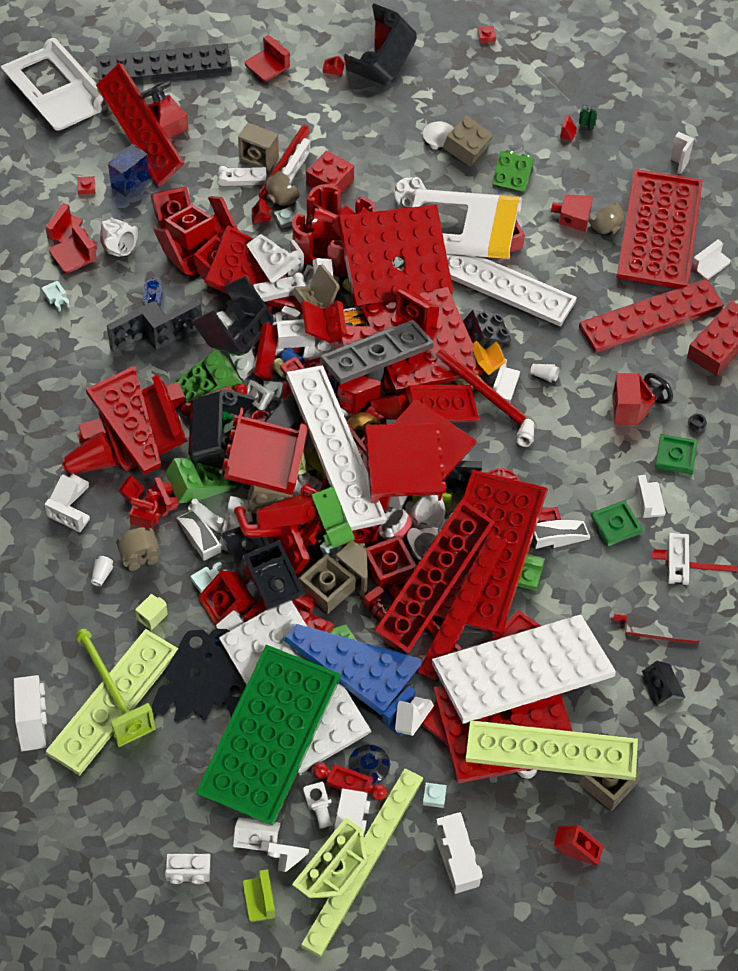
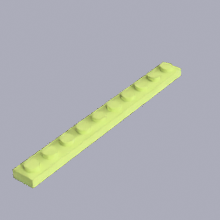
(375, 841)

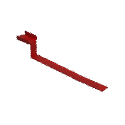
(659, 554)
(622, 618)

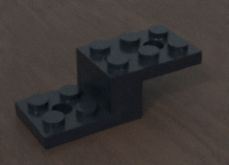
(154, 325)

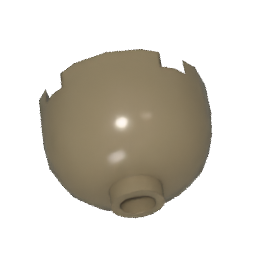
(280, 190)
(608, 219)

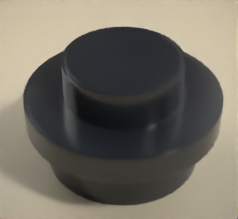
(697, 422)

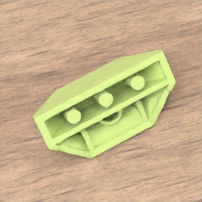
(335, 863)

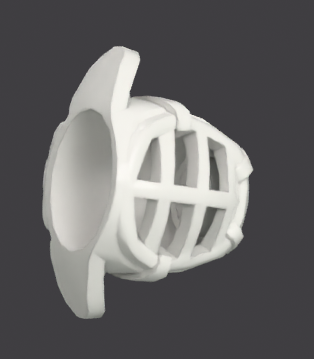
(118, 232)
(427, 511)
(421, 540)

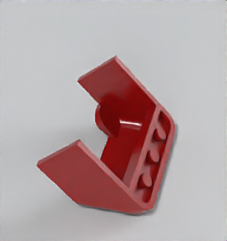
(182, 257)

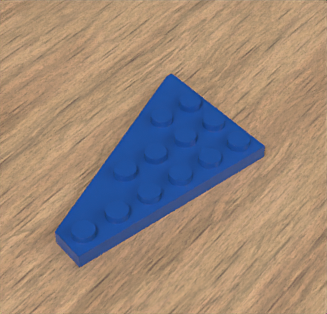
(365, 669)

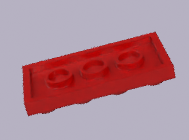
(449, 401)

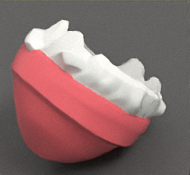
(397, 524)

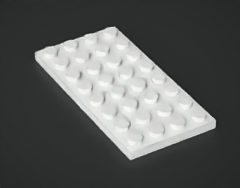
(522, 668)
(342, 720)

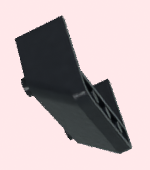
(387, 63)
(249, 316)
(206, 439)

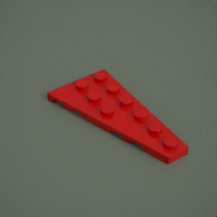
(125, 411)

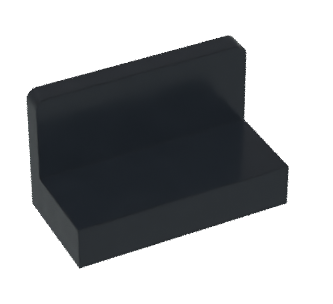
(662, 683)

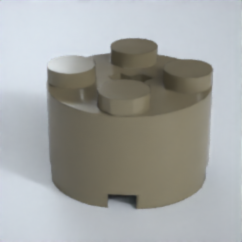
(138, 548)

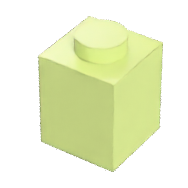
(151, 611)

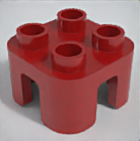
(330, 199)

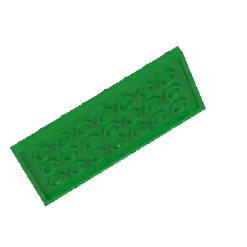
(269, 735)

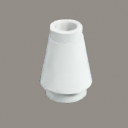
(545, 371)
(525, 434)
(101, 570)

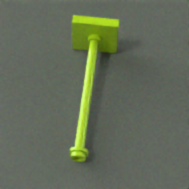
(132, 723)

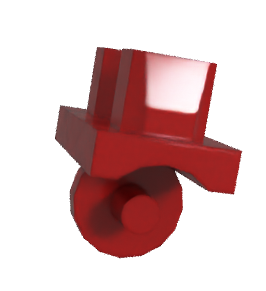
(159, 494)

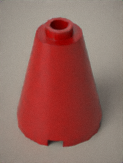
(320, 223)
(90, 456)

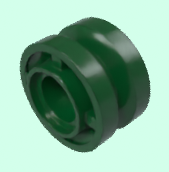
(588, 117)

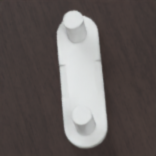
(212, 520)

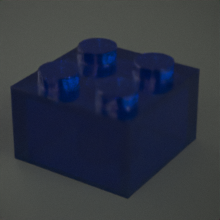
(129, 170)

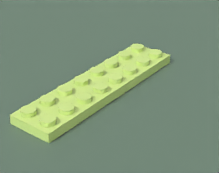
(91, 725)
(552, 750)

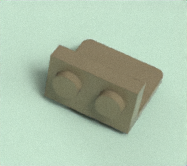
(321, 290)

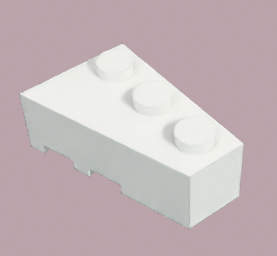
(29, 712)
(457, 853)

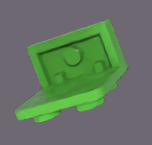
(513, 170)

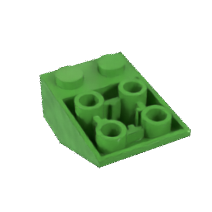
(208, 376)
(196, 480)

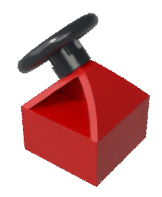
(166, 110)
(635, 397)

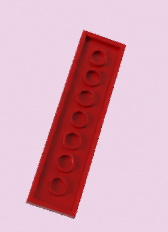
(140, 123)
(651, 315)

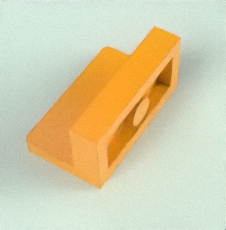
(489, 359)

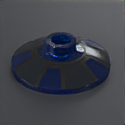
(377, 769)

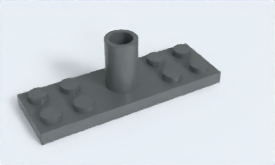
(375, 352)

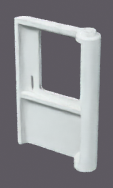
(65, 104)

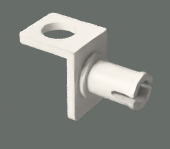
(319, 806)

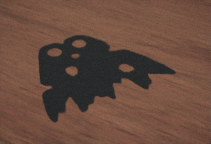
(209, 687)

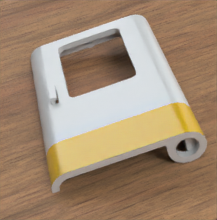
(487, 224)

